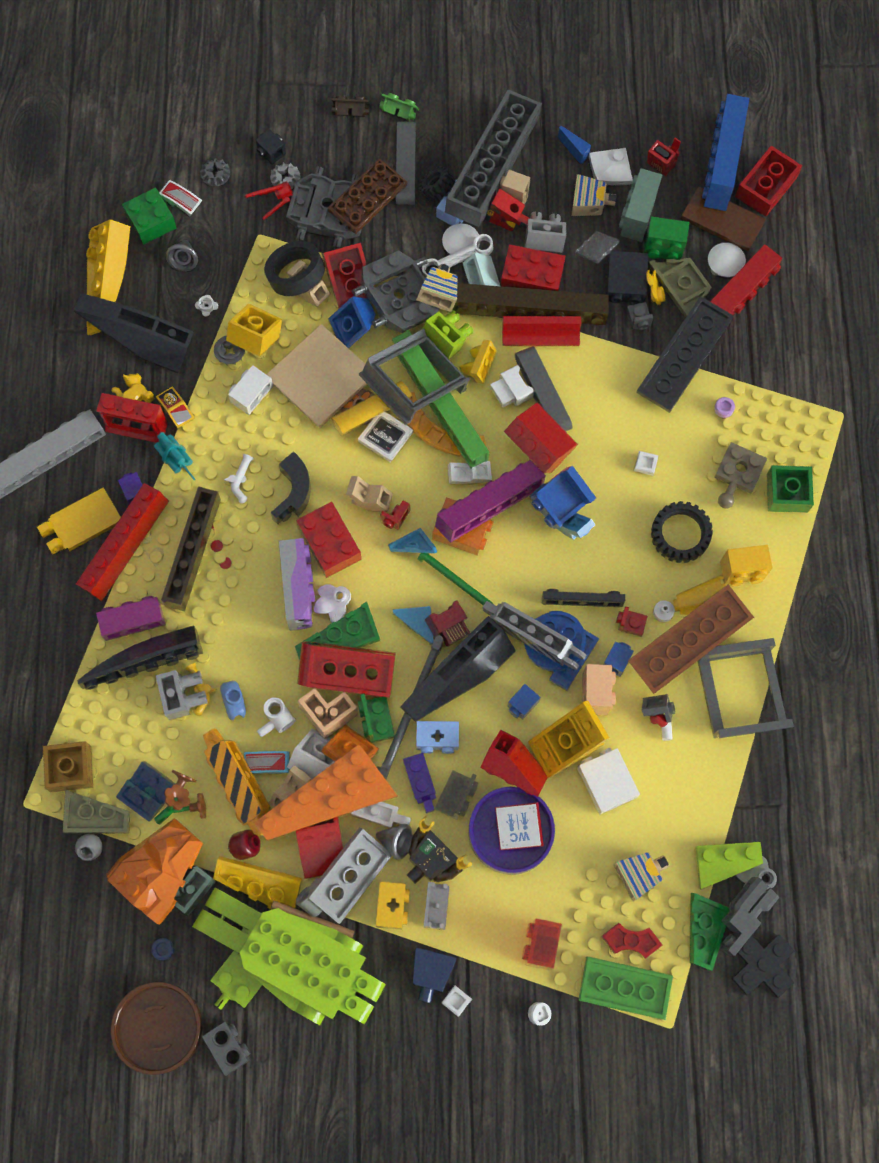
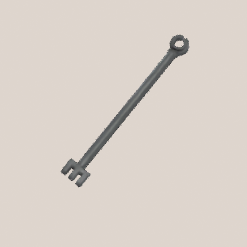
(386, 766)

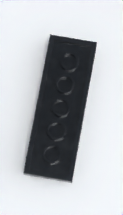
(685, 354)

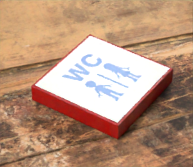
(519, 826)

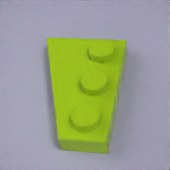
(726, 860)

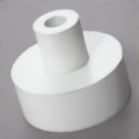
(663, 611)

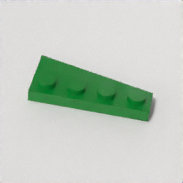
(353, 630)

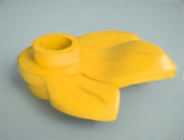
(657, 292)

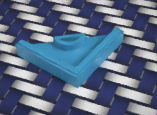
(413, 542)
(415, 620)

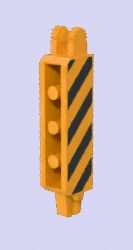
(236, 779)

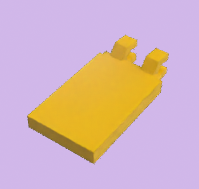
(80, 522)

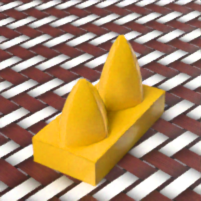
(483, 357)

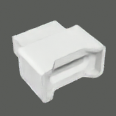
(511, 388)

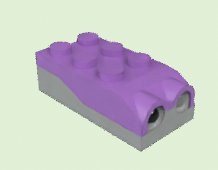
(296, 583)

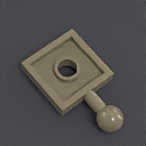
(743, 480)

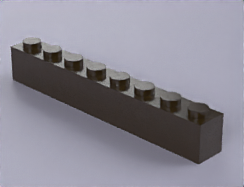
(512, 301)

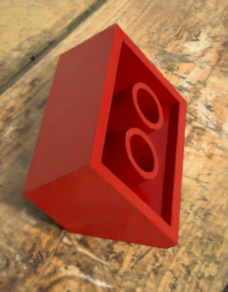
(541, 438)

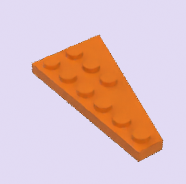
(338, 790)

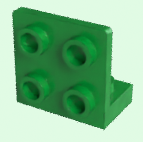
(377, 718)

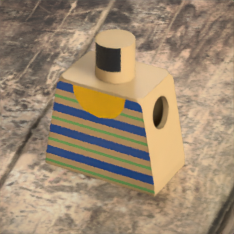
(590, 197)
(439, 288)
(640, 873)

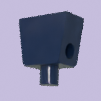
(431, 972)

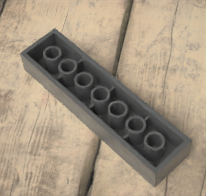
(492, 158)

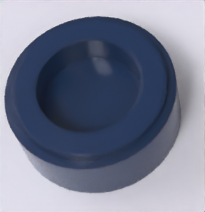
(162, 949)

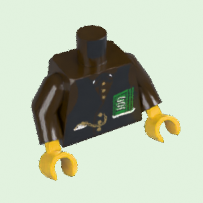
(432, 857)

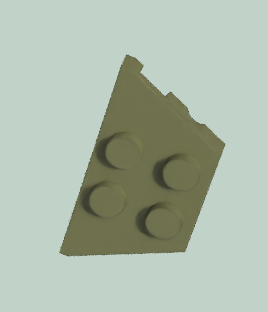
(681, 281)

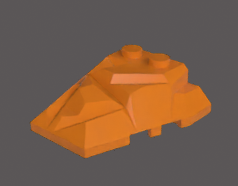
(156, 869)

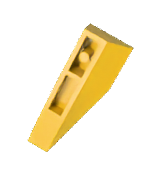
(106, 262)

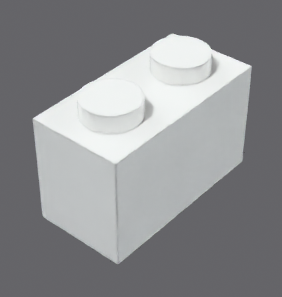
(250, 389)

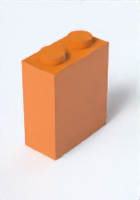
(469, 542)

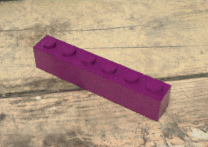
(489, 500)

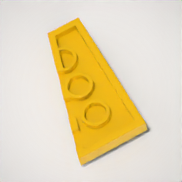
(258, 882)

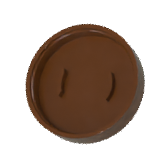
(156, 1028)

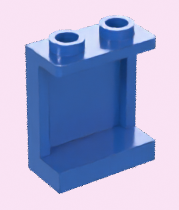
(562, 497)

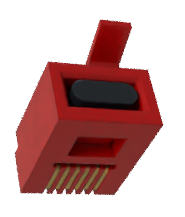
(664, 157)

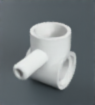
(280, 721)

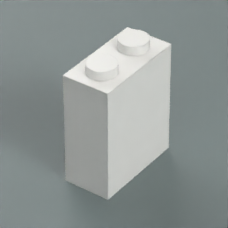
(608, 780)

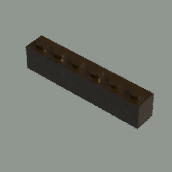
(191, 549)

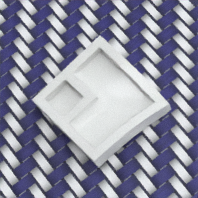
(611, 166)

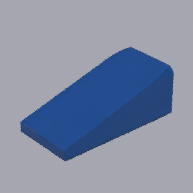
(577, 147)

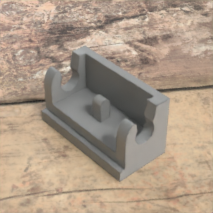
(436, 906)

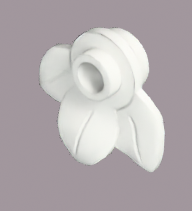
(330, 603)

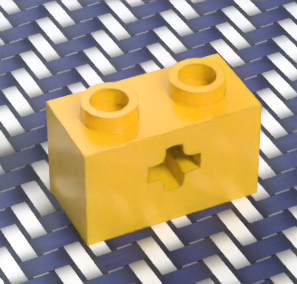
(387, 893)

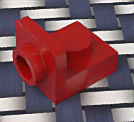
(399, 514)
(631, 622)

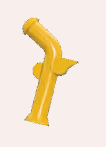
(199, 688)

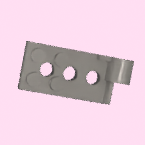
(319, 894)

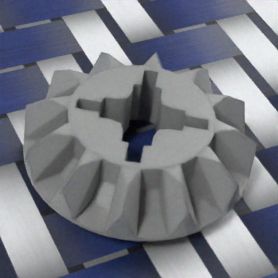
(293, 173)

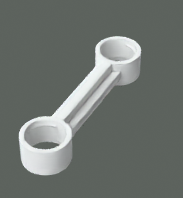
(462, 254)

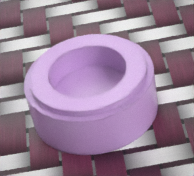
(724, 407)

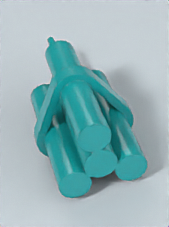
(173, 453)

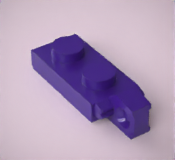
(420, 781)

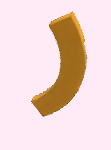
(432, 433)

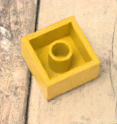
(253, 329)
(746, 565)

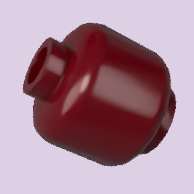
(244, 845)

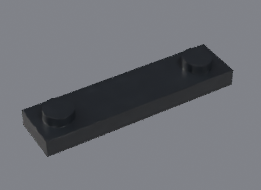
(609, 599)

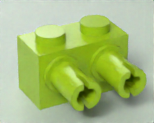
(445, 334)

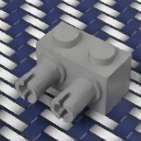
(545, 234)
(172, 694)

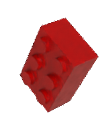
(768, 181)
(532, 269)
(329, 539)

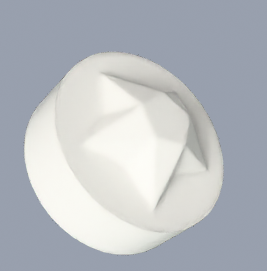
(539, 1013)

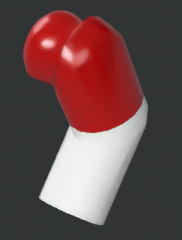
(666, 728)

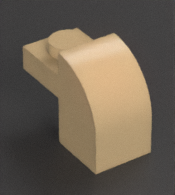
(315, 295)
(369, 496)
(295, 780)

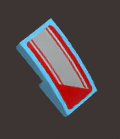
(267, 762)

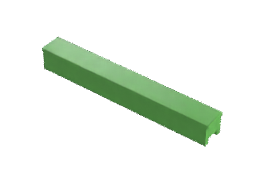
(444, 408)

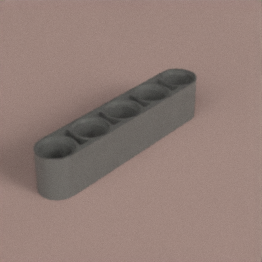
(406, 161)
(544, 390)

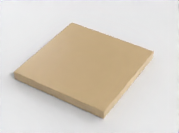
(319, 376)

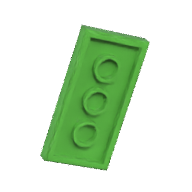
(625, 988)

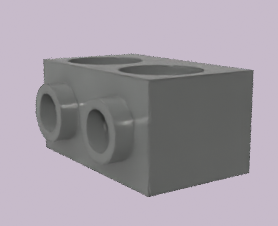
(221, 1051)

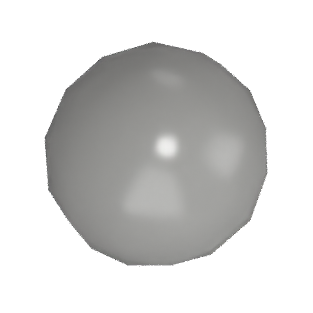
(88, 847)

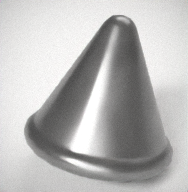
(182, 256)
(396, 840)

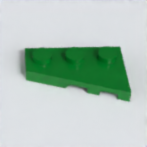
(705, 930)

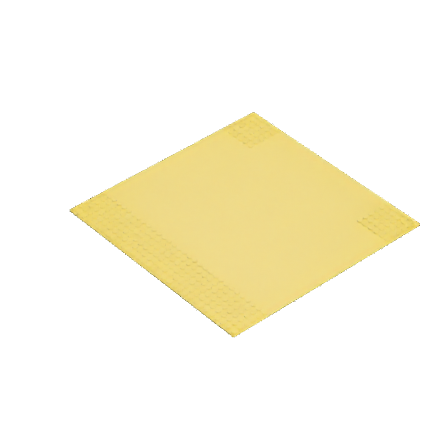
(242, 626)

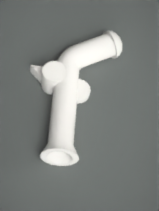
(235, 480)

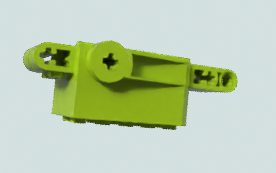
(294, 958)

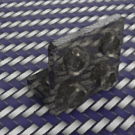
(455, 795)

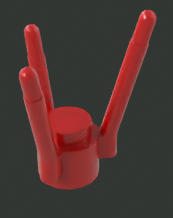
(281, 190)

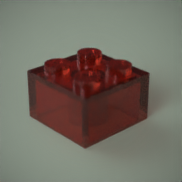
(542, 944)

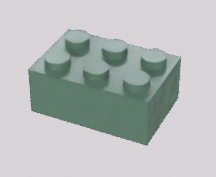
(639, 204)

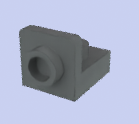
(639, 316)
(658, 705)

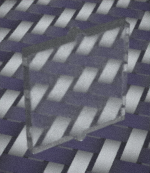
(597, 247)

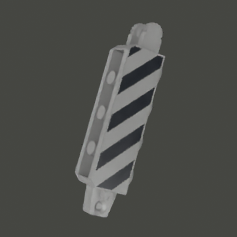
(534, 633)

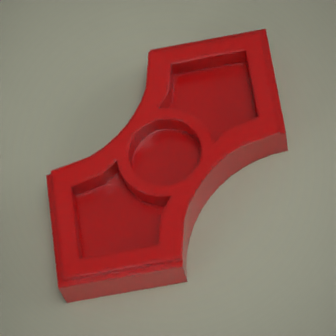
(621, 939)

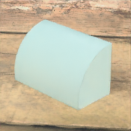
(480, 270)

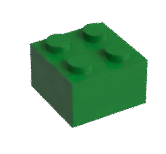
(149, 216)
(666, 238)
(790, 488)

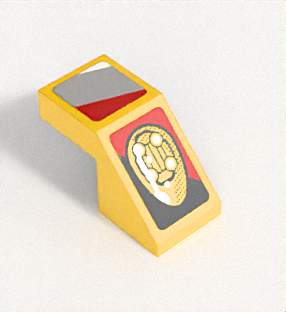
(175, 407)

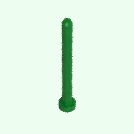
(453, 577)

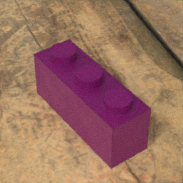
(130, 618)

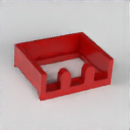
(147, 414)

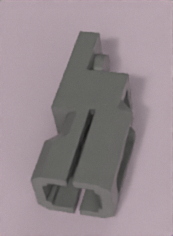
(744, 912)

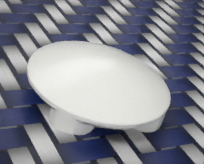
(459, 237)
(726, 259)

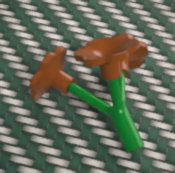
(178, 799)

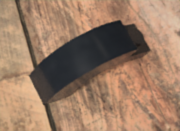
(297, 473)

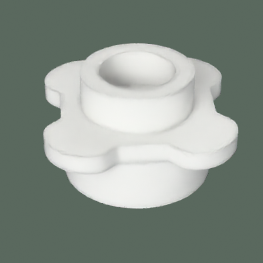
(204, 300)

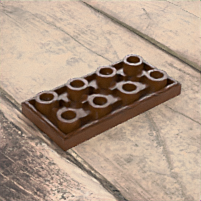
(367, 196)
(733, 225)

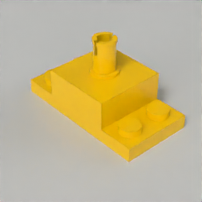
(569, 739)

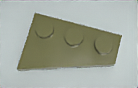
(91, 816)

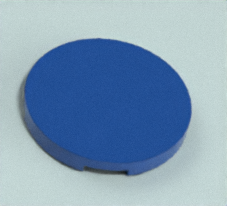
(565, 625)

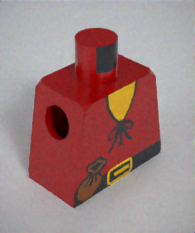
(506, 211)

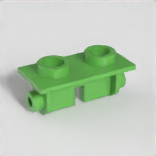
(392, 103)

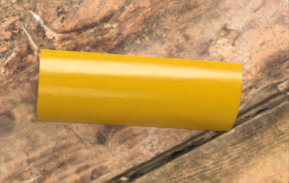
(364, 411)

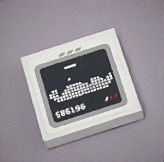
(385, 436)

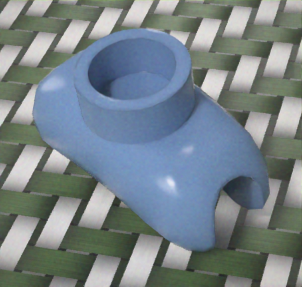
(233, 699)

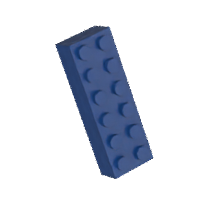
(725, 152)

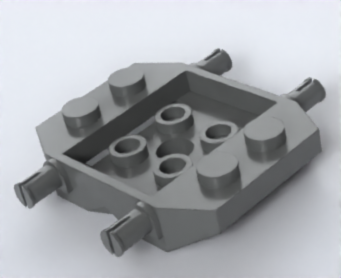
(319, 218)
(396, 312)

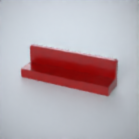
(541, 330)

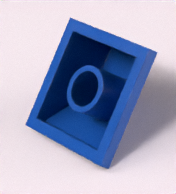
(352, 320)

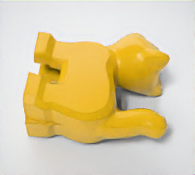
(136, 389)

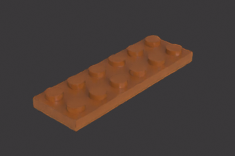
(691, 639)

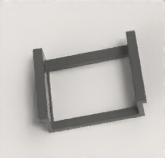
(392, 394)
(739, 650)

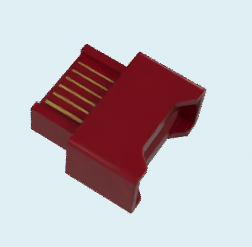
(449, 624)

